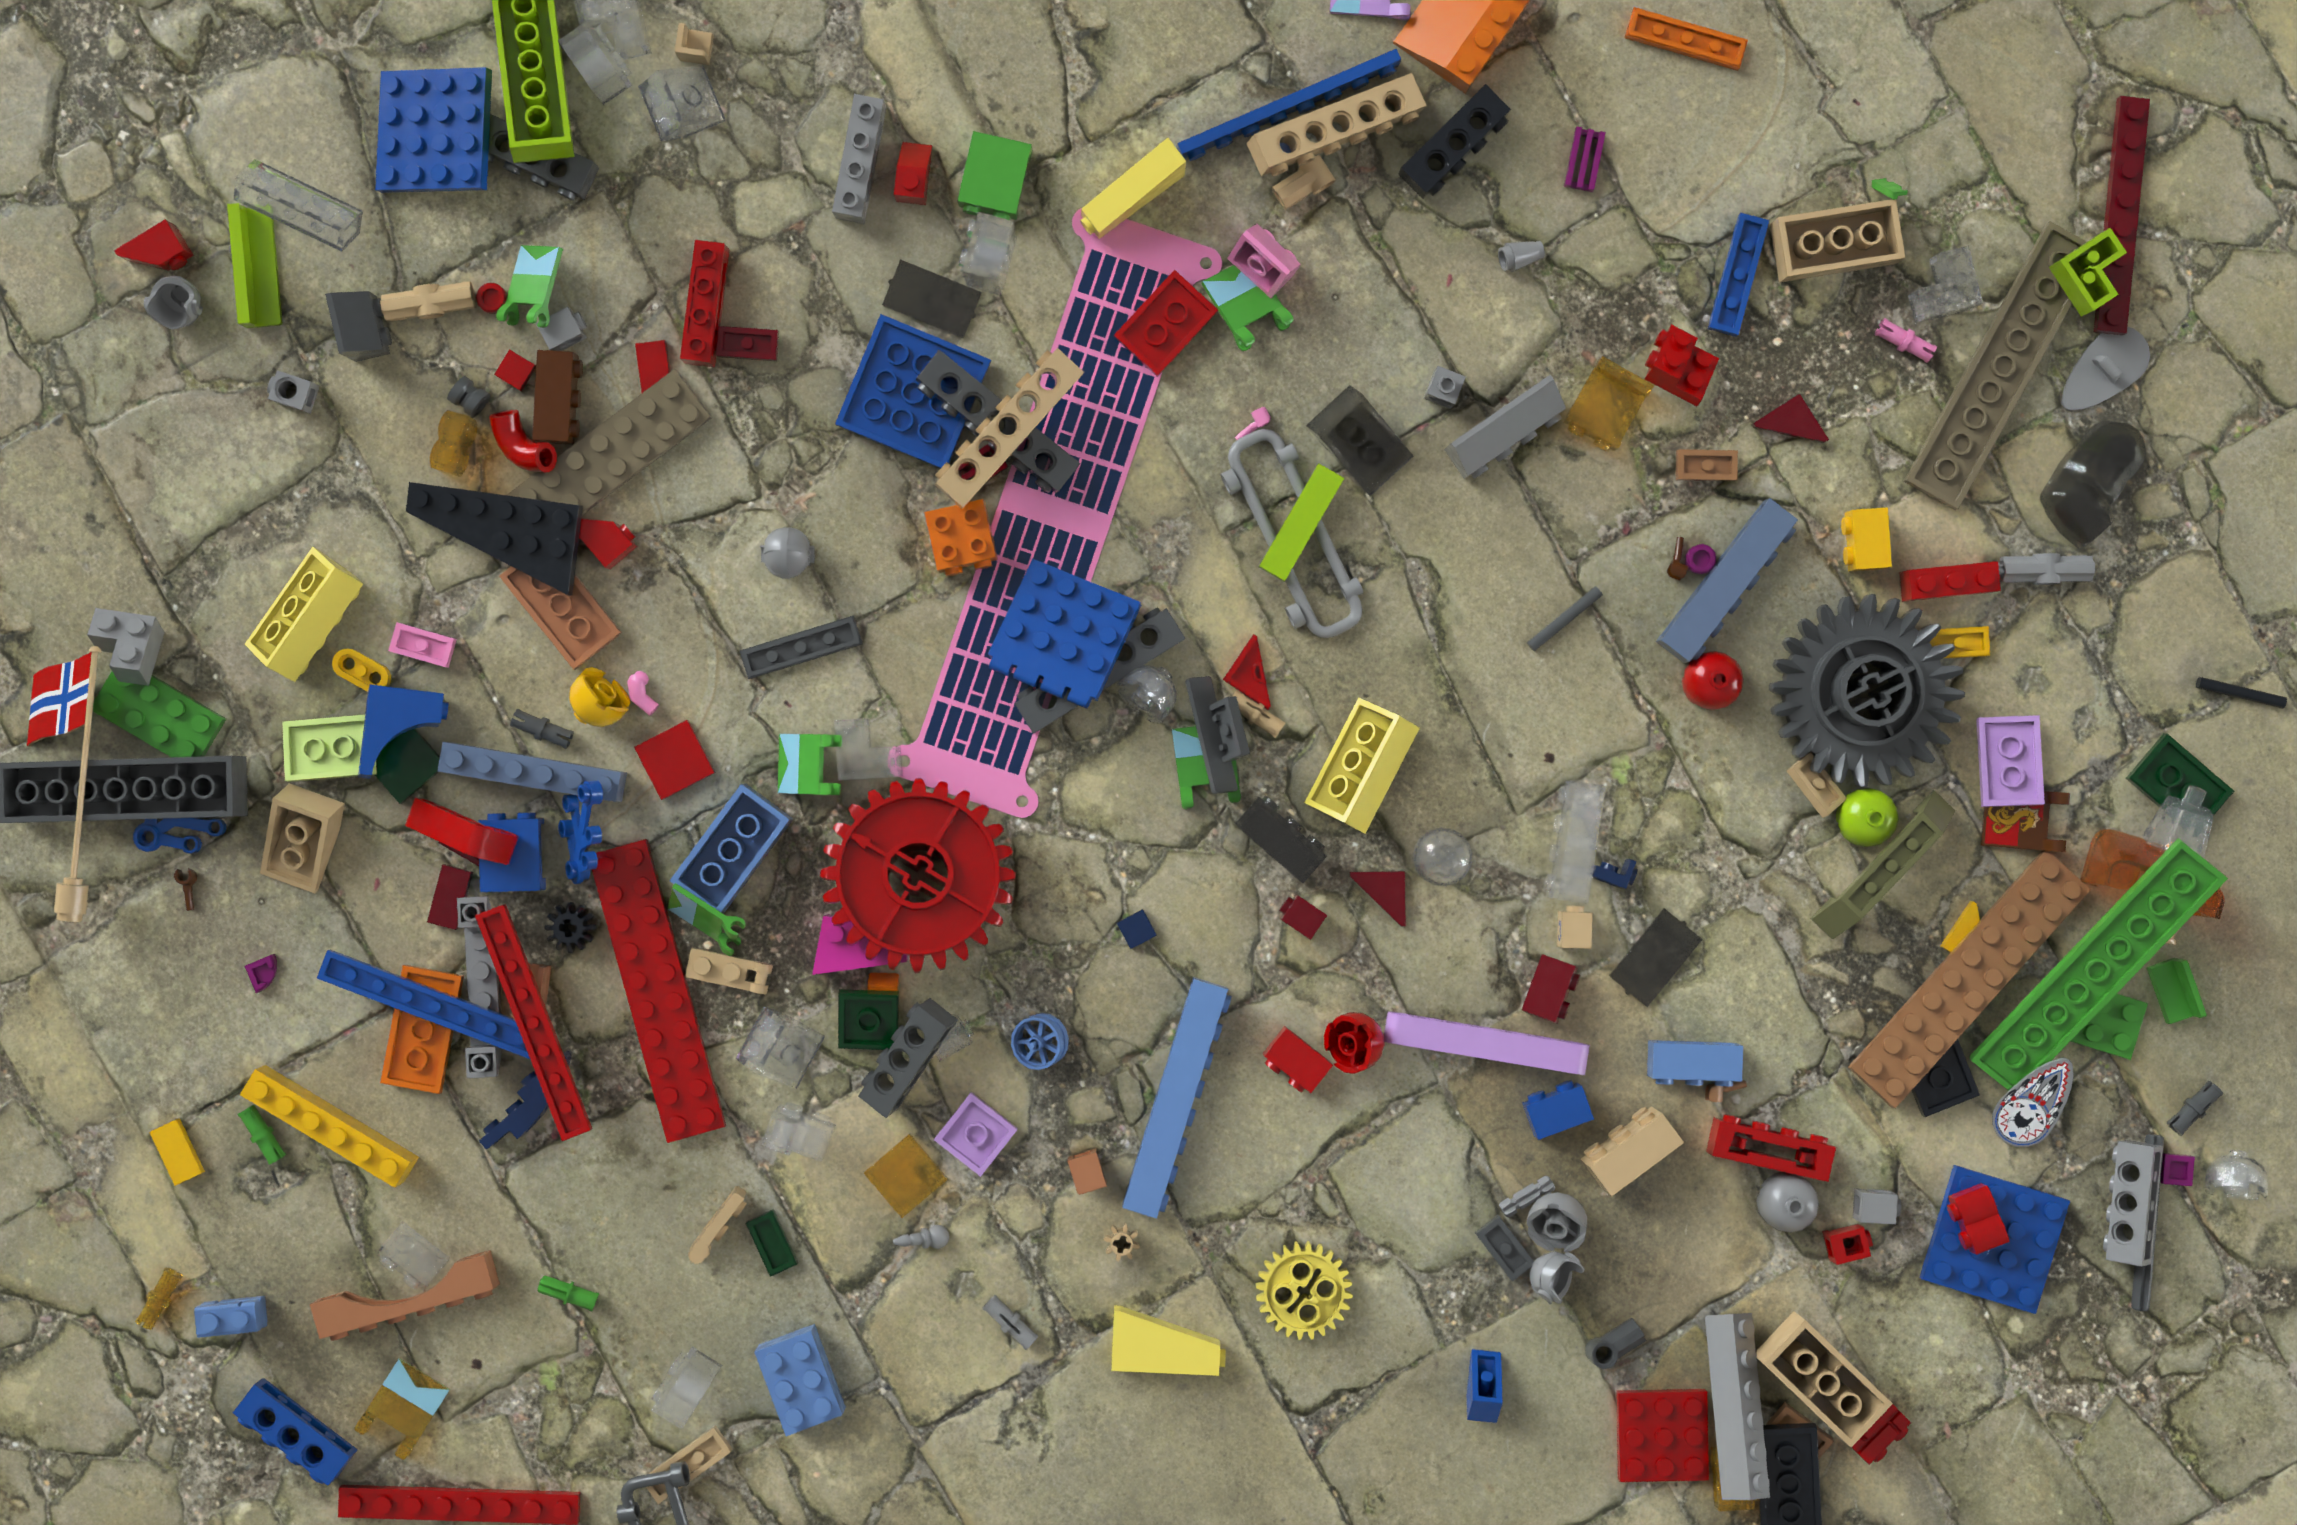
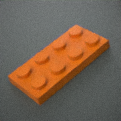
(416, 1047)

